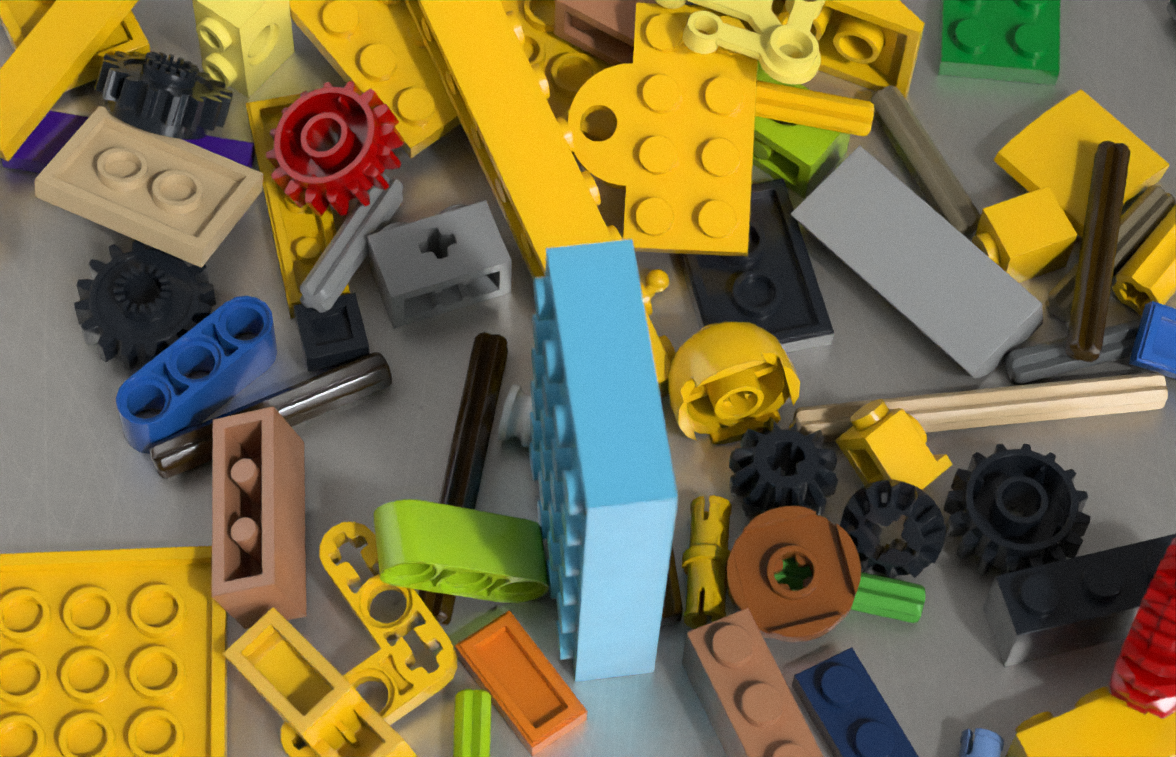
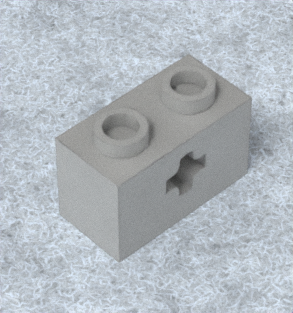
(439, 263)

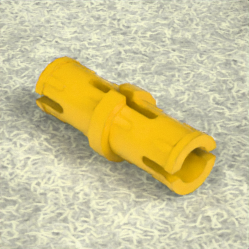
(707, 561)

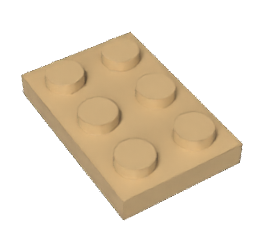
(149, 187)

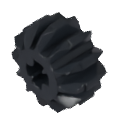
(787, 451)

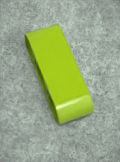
(460, 551)

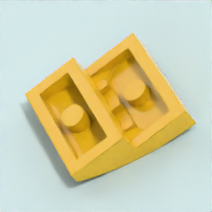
(1061, 152)

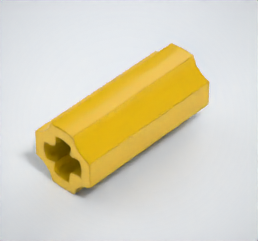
(1151, 270)

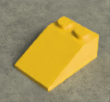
(865, 41)

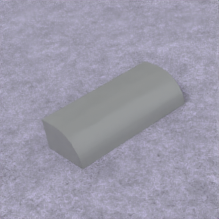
(920, 264)

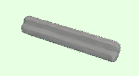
(349, 247)

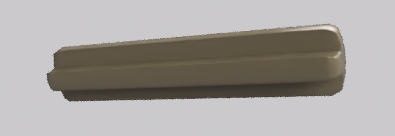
(924, 160)
(1134, 229)

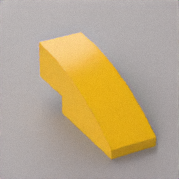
(311, 693)

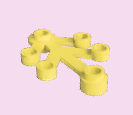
(784, 51)

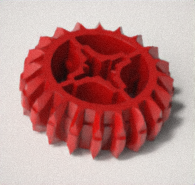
(1147, 662)

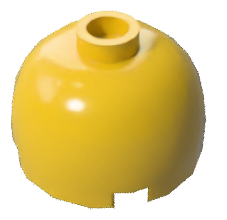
(730, 381)

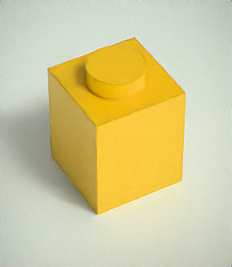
(1026, 234)

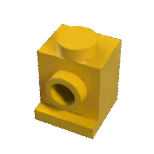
(890, 447)

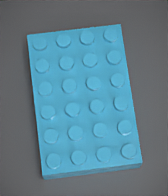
(600, 460)

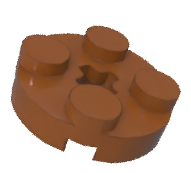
(812, 543)

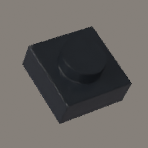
(332, 336)

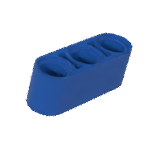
(205, 347)

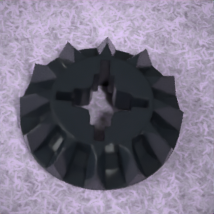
(882, 504)

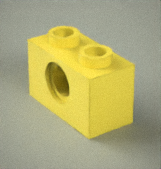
(243, 40)

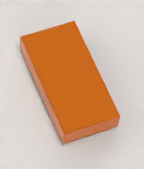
(521, 683)

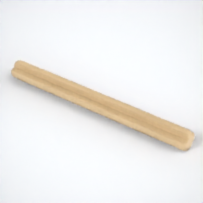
(1003, 404)

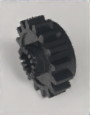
(162, 94)
(143, 276)
(1022, 481)

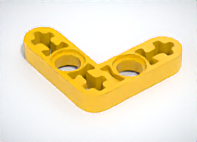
(391, 663)

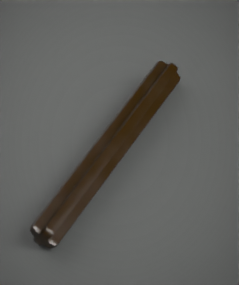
(470, 443)

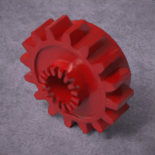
(334, 147)

